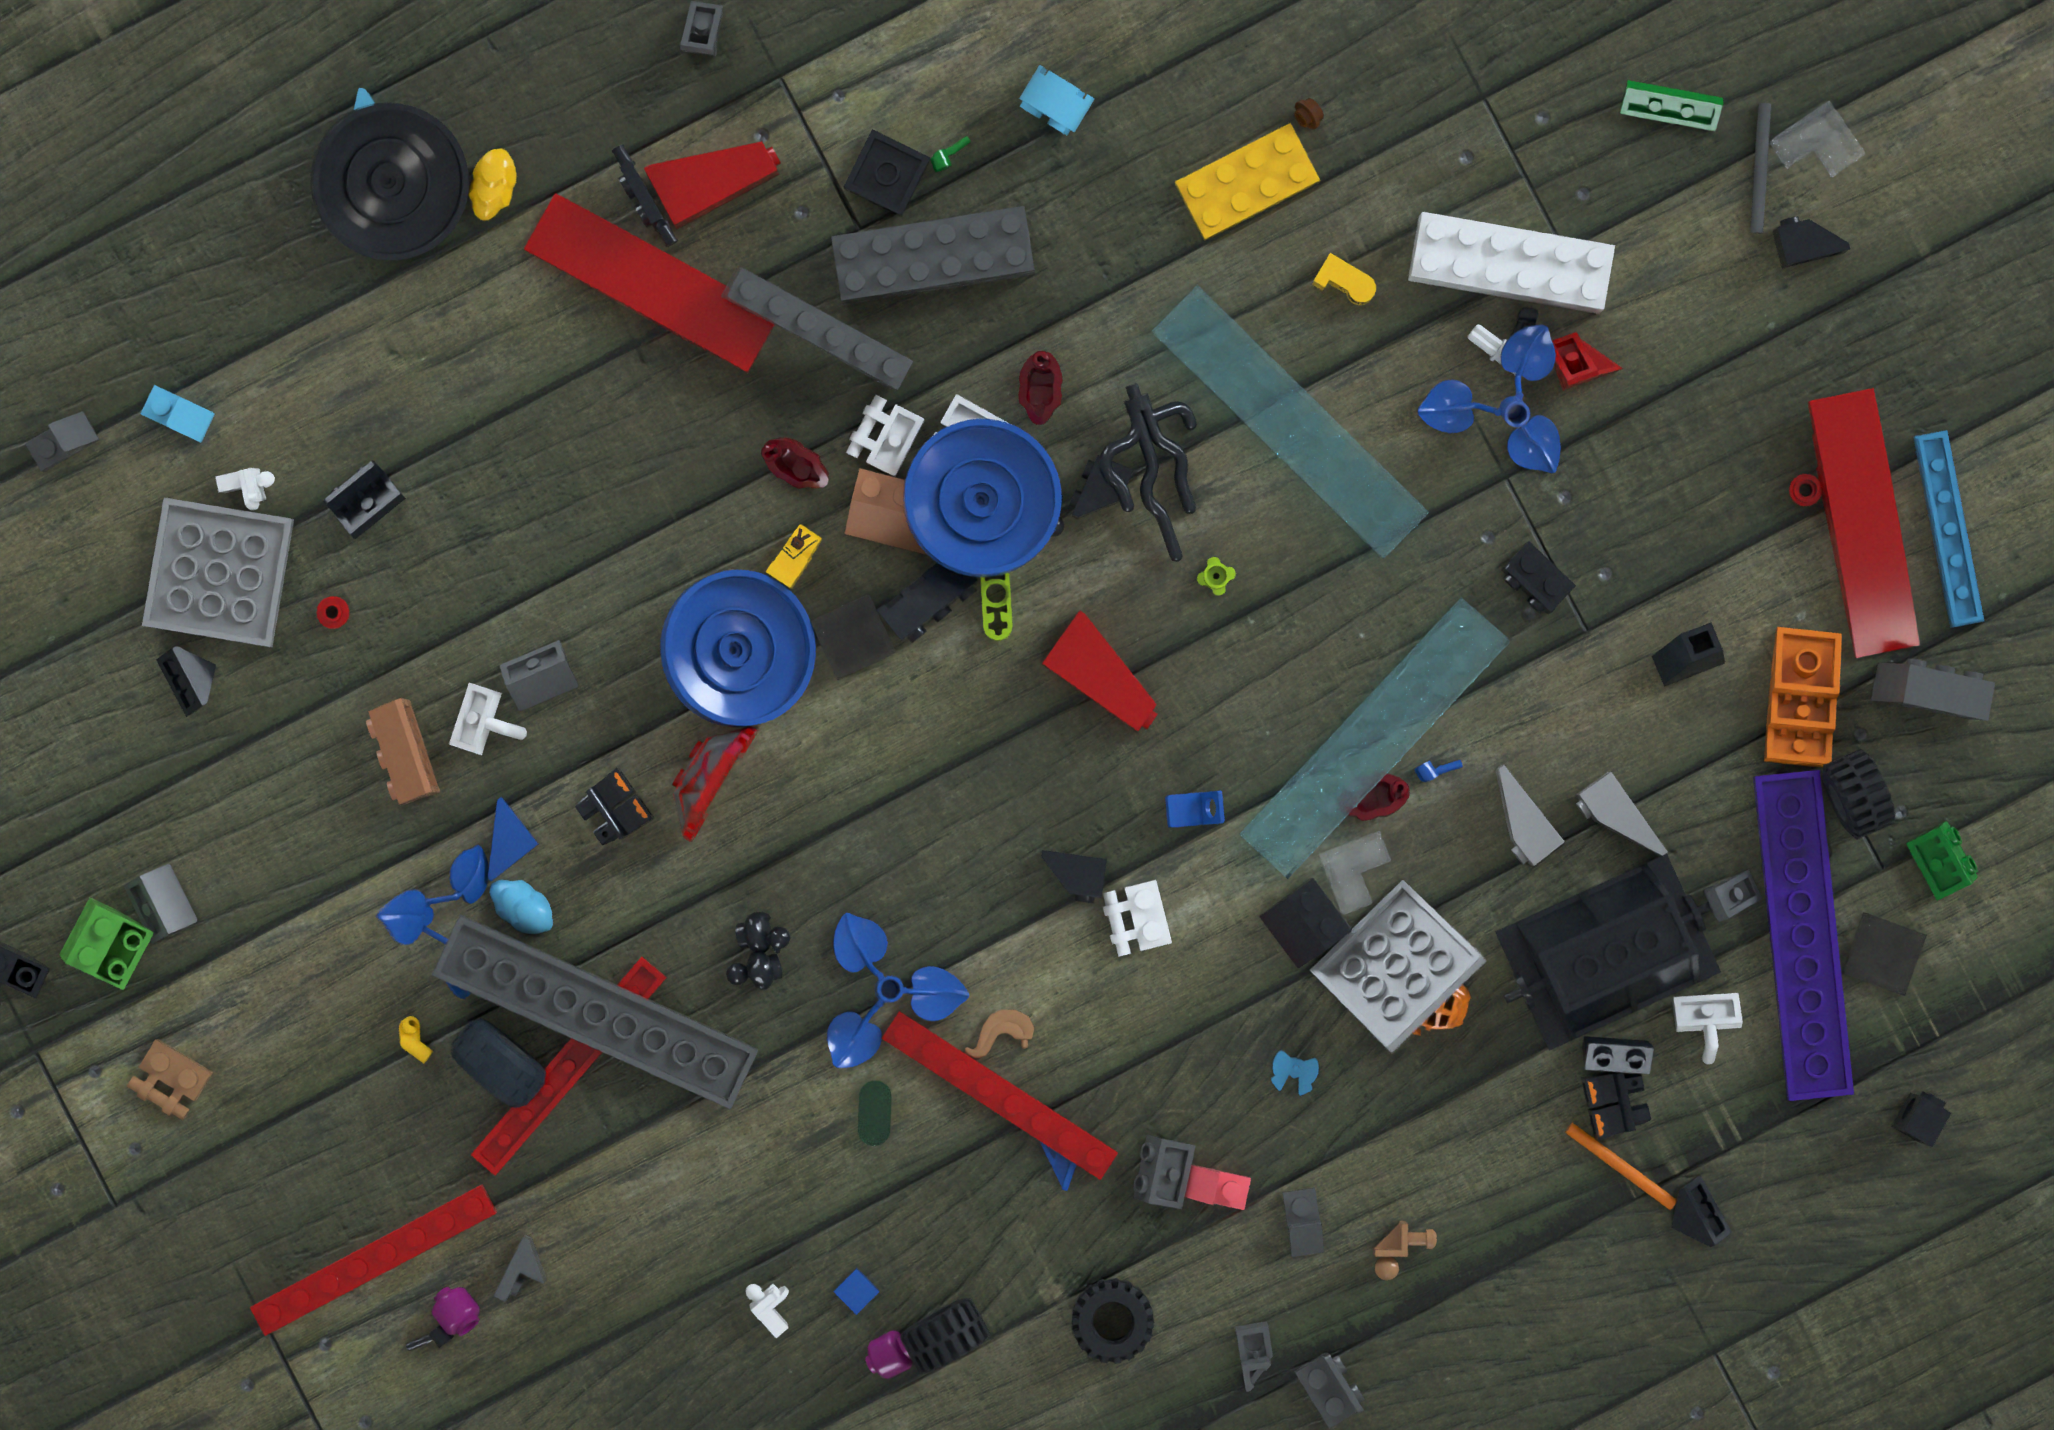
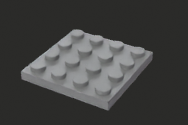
(218, 572)
(1397, 966)

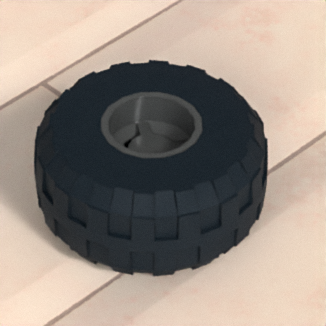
(498, 1063)

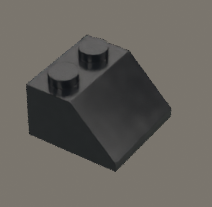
(1305, 923)

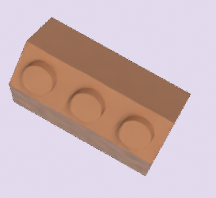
(879, 511)
(402, 751)

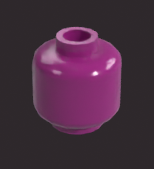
(455, 1311)
(888, 1355)

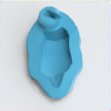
(521, 906)

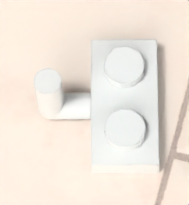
(477, 719)
(1707, 1014)

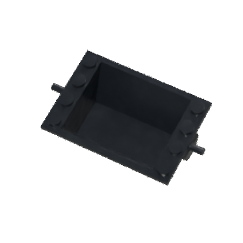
(1608, 951)

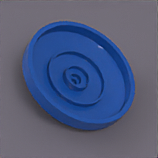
(982, 497)
(738, 648)

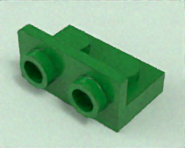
(1943, 860)

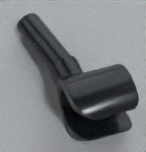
(1526, 316)
(438, 1335)

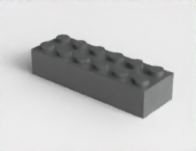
(933, 255)

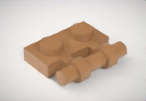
(176, 1071)

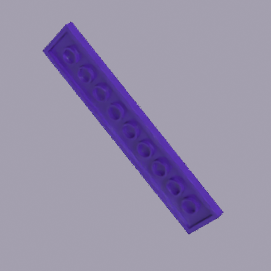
(1803, 935)

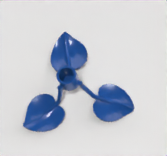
(1537, 442)
(411, 912)
(934, 991)

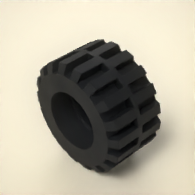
(1858, 794)
(945, 1335)
(1112, 1349)

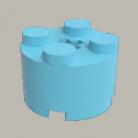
(1055, 99)

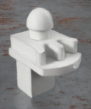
(251, 483)
(764, 1304)

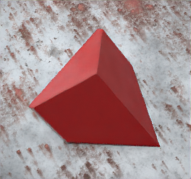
(1579, 362)

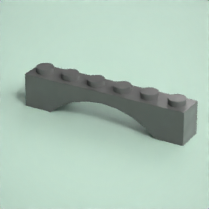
(817, 328)

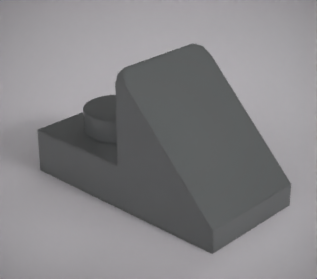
(702, 28)
(62, 440)
(1732, 895)
(1303, 1222)
(525, 1262)

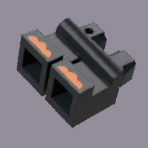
(606, 796)
(1616, 1117)

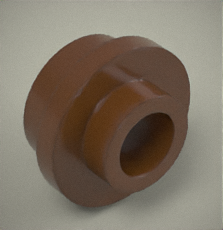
(1308, 113)

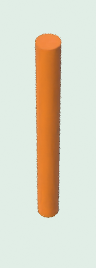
(1621, 1166)

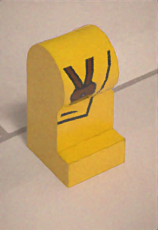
(1356, 284)
(794, 556)

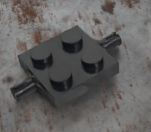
(635, 188)

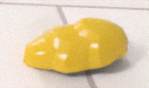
(492, 183)

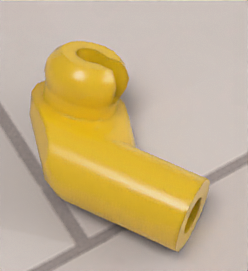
(410, 1039)

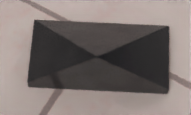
(188, 678)
(1699, 1215)

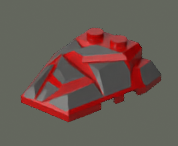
(705, 774)

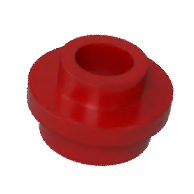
(1815, 490)
(343, 612)

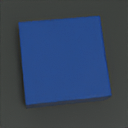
(856, 1291)

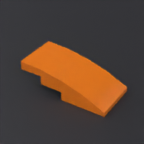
(1803, 697)

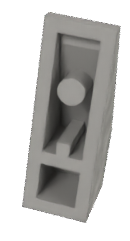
(1612, 808)
(1526, 824)

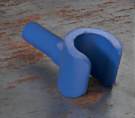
(1427, 771)

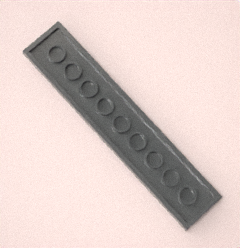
(594, 1011)

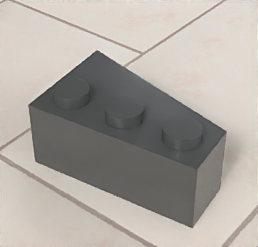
(1934, 689)

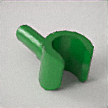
(940, 159)

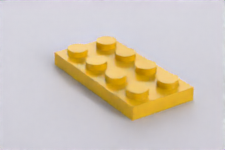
(1247, 181)

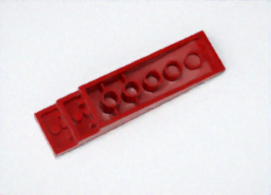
(647, 282)
(1863, 522)

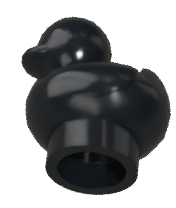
(758, 936)
(760, 969)

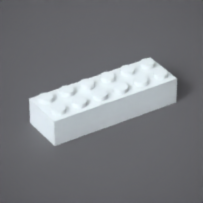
(1511, 262)

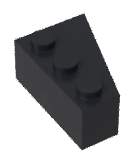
(926, 600)

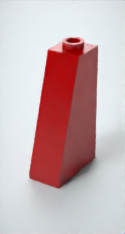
(708, 180)
(1096, 670)

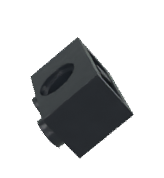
(1922, 1118)

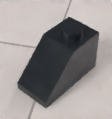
(1805, 242)
(1078, 874)

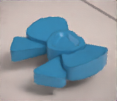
(1305, 1070)

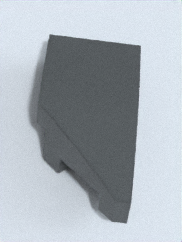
(1254, 1351)

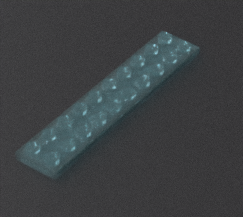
(1290, 422)
(1374, 738)

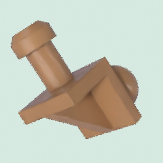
(1396, 1245)

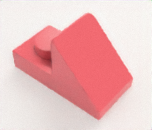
(1217, 1187)

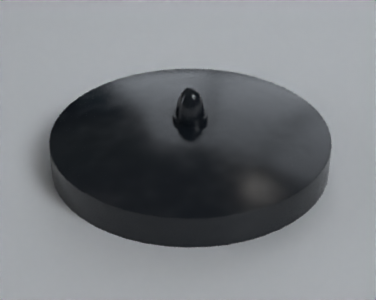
(389, 181)

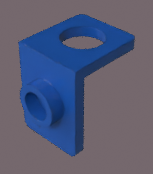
(1194, 809)

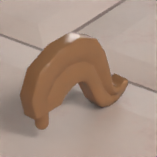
(1002, 1021)

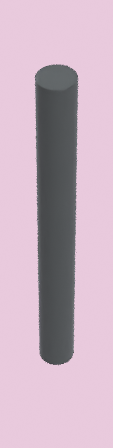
(1760, 168)

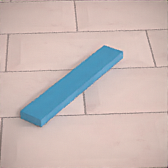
(1948, 529)

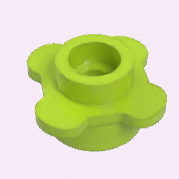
(1225, 574)

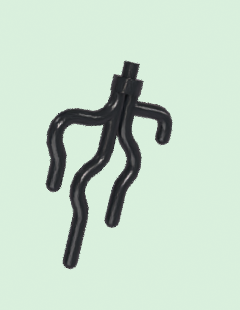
(1145, 431)

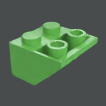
(106, 944)

